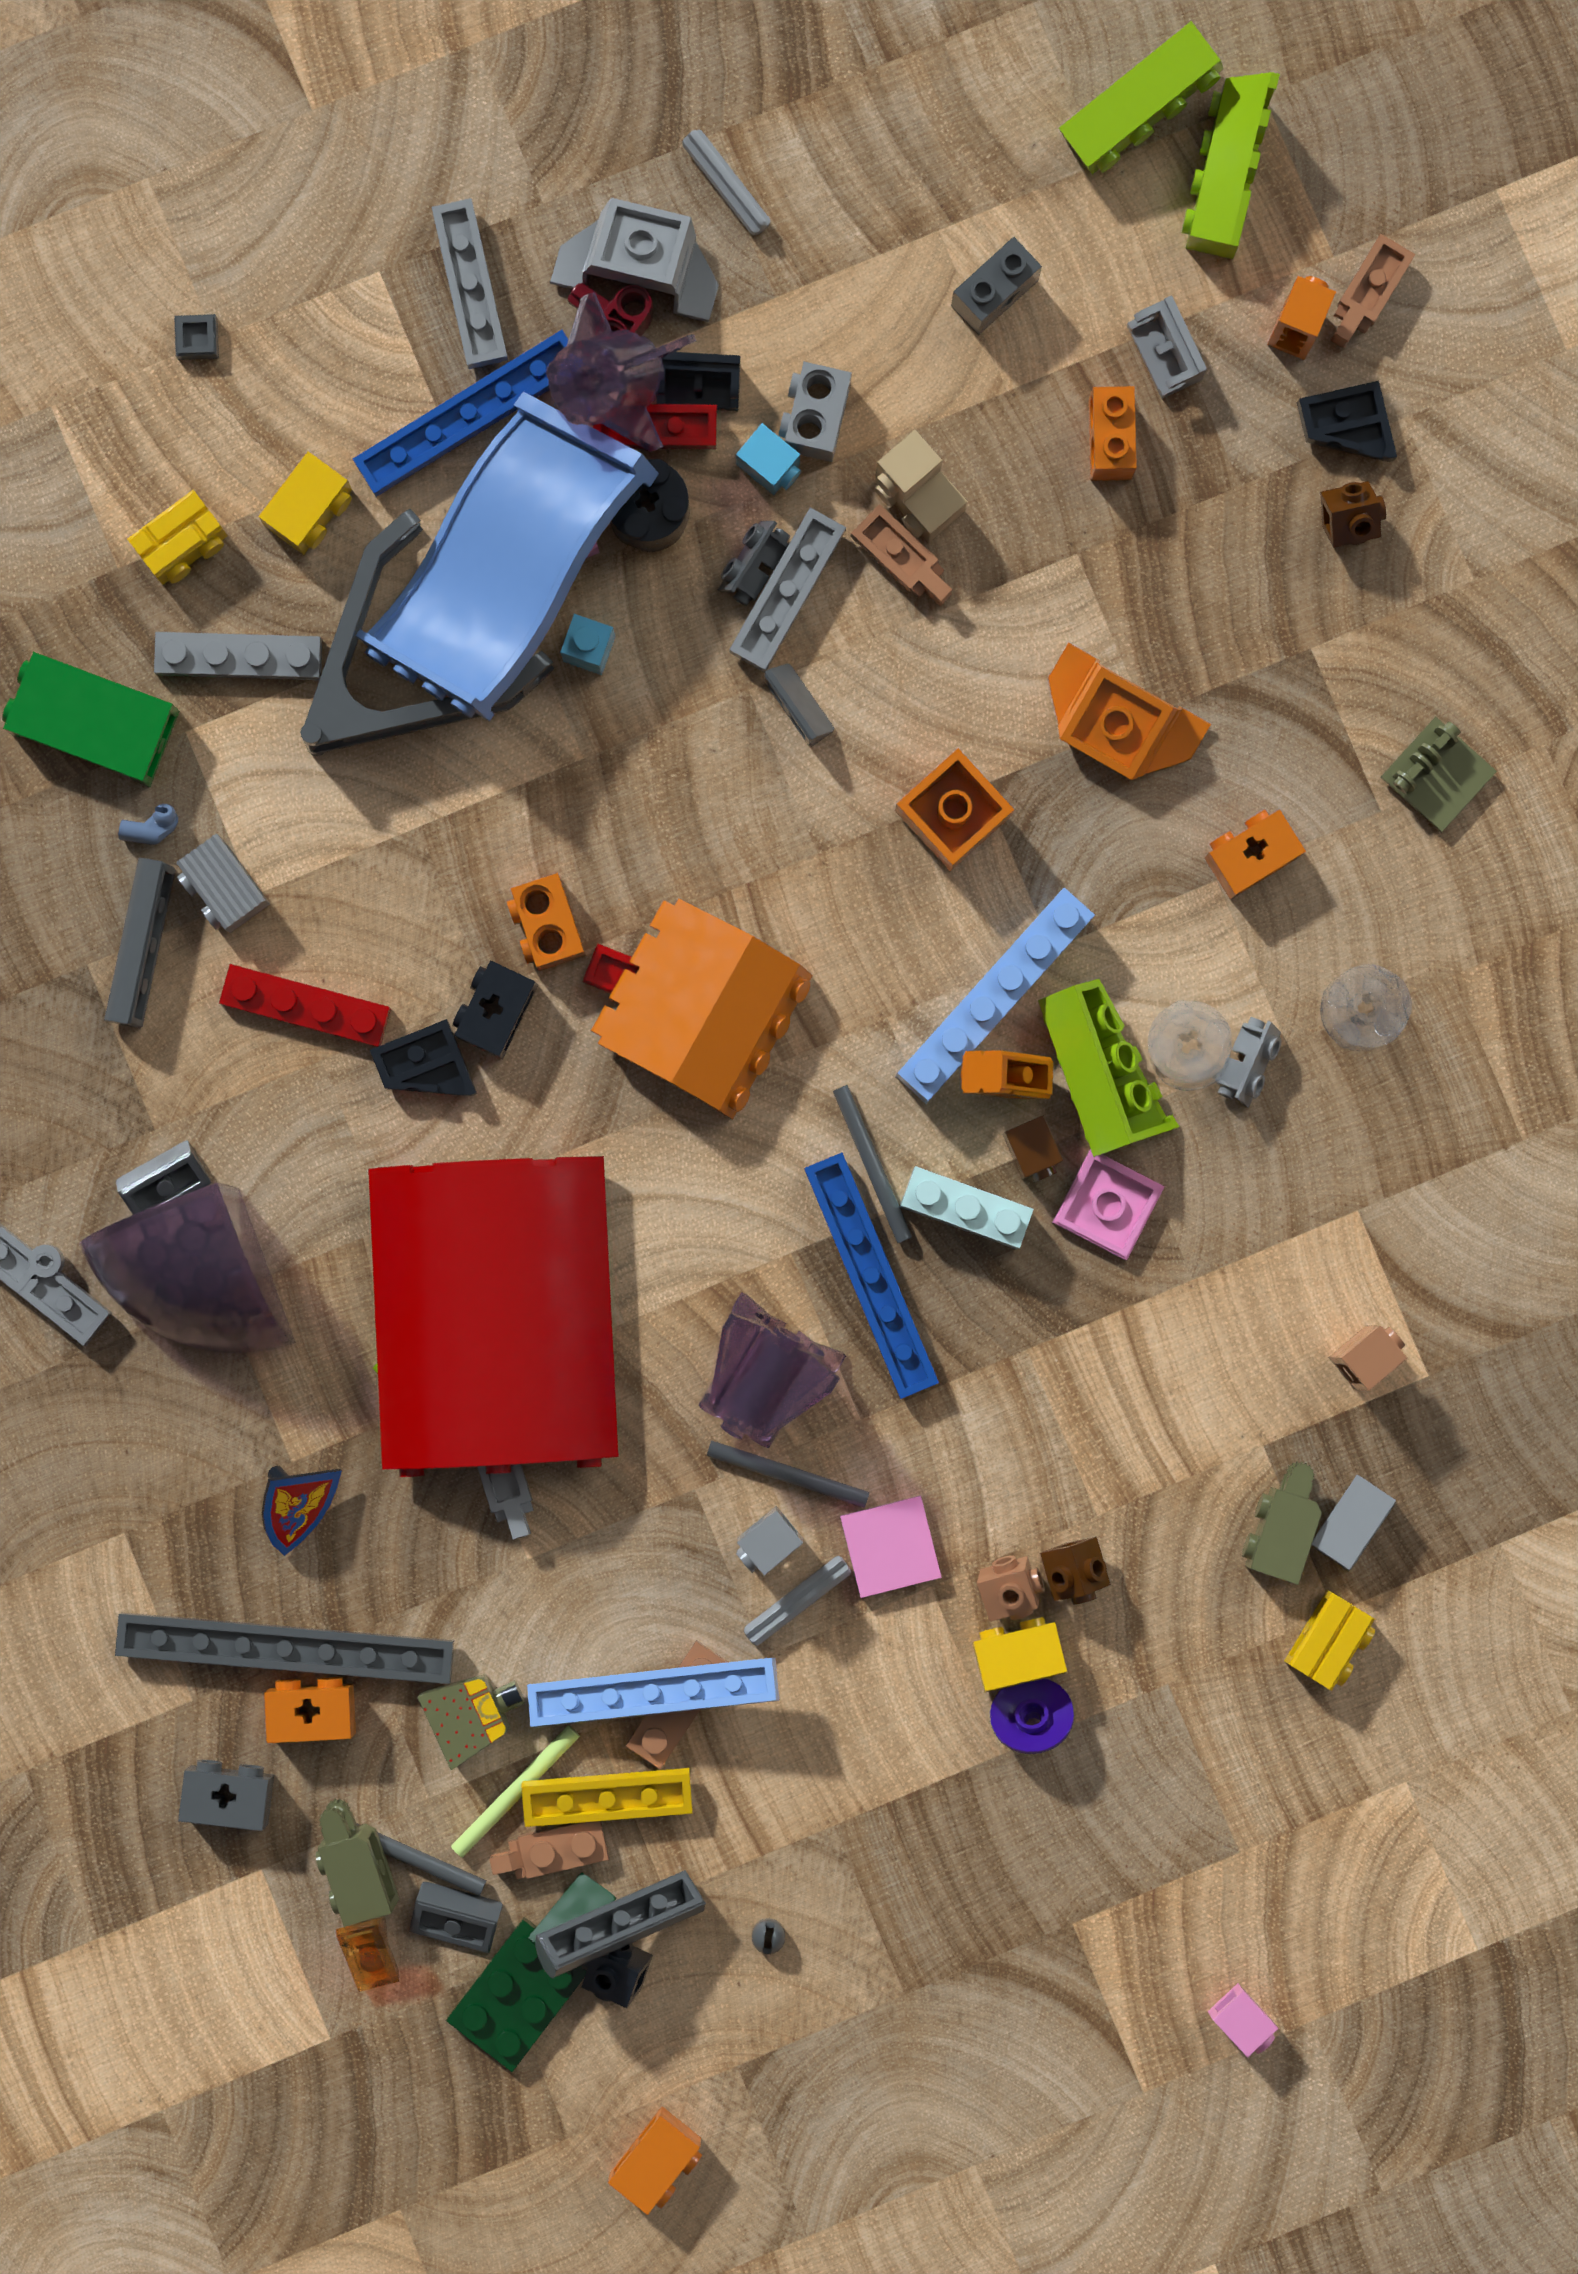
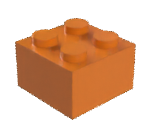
(954, 809)

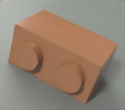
(1369, 1356)

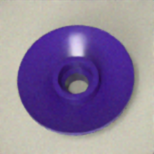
(1030, 1700)

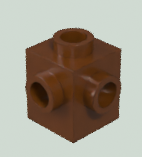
(1352, 514)
(1075, 1570)

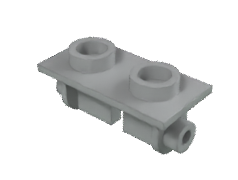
(1258, 1047)

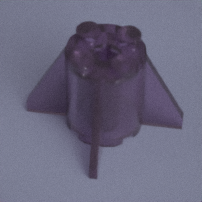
(609, 375)
(766, 1374)

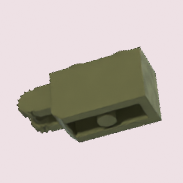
(1284, 1527)
(354, 1867)

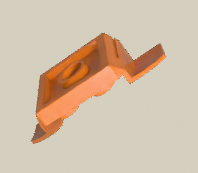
(1119, 719)

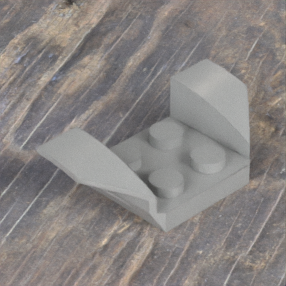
(641, 249)

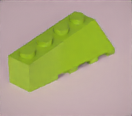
(1142, 98)
(1229, 164)
(1102, 1069)

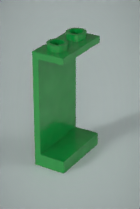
(90, 717)

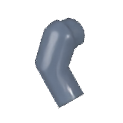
(153, 830)

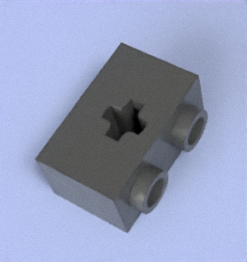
(996, 285)
(204, 1805)

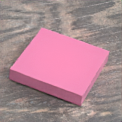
(1108, 1204)
(890, 1546)

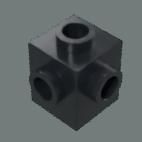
(617, 1975)

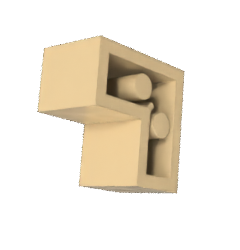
(914, 483)

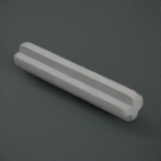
(726, 182)
(797, 1600)

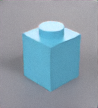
(769, 460)
(588, 644)

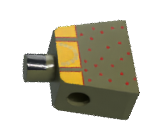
(468, 1715)

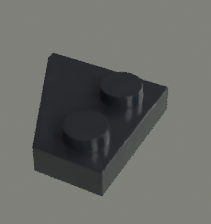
(1349, 421)
(424, 1063)

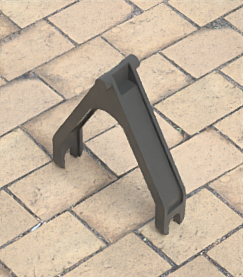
(341, 721)

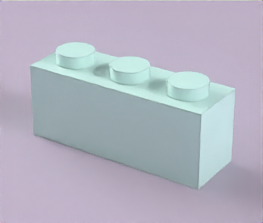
(966, 1208)

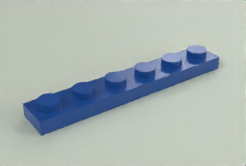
(458, 418)
(871, 1275)

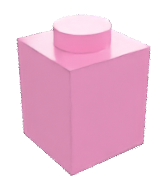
(1244, 2021)

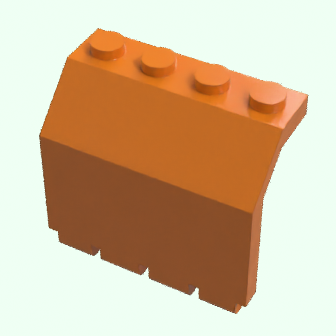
(702, 1006)

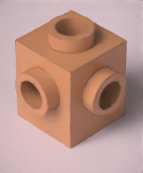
(1010, 1588)

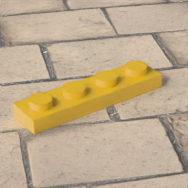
(606, 1797)

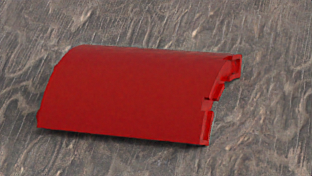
(493, 1314)

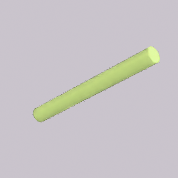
(514, 1791)

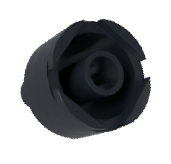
(665, 524)

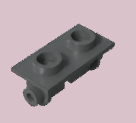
(760, 547)

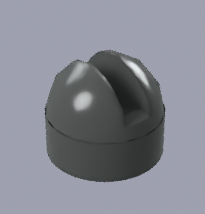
(778, 1936)

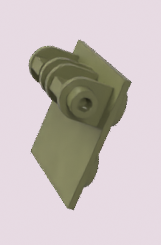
(1438, 773)

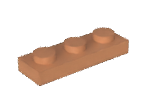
(661, 1733)

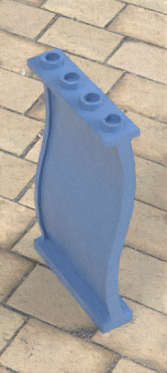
(506, 556)

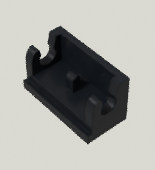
(701, 380)

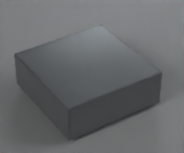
(196, 337)

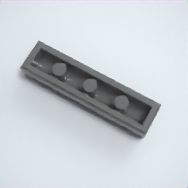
(140, 943)
(618, 1924)

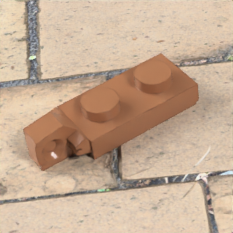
(1371, 288)
(901, 555)
(552, 1850)

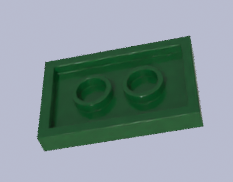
(513, 2000)

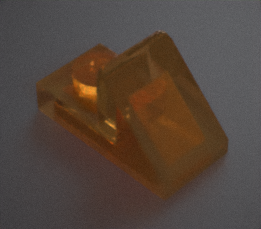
(368, 1953)

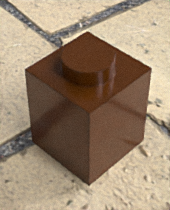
(1033, 1149)

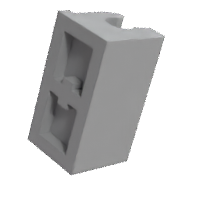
(1167, 347)
(1353, 1522)

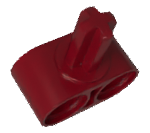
(614, 309)

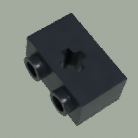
(514, 998)

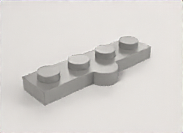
(39, 1280)

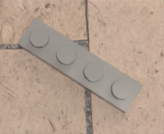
(469, 283)
(787, 590)
(238, 656)

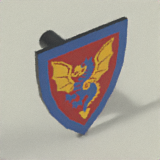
(296, 1505)

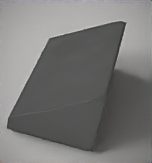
(798, 703)
(163, 1178)
(455, 1916)

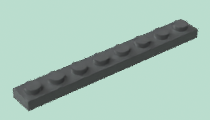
(284, 1648)

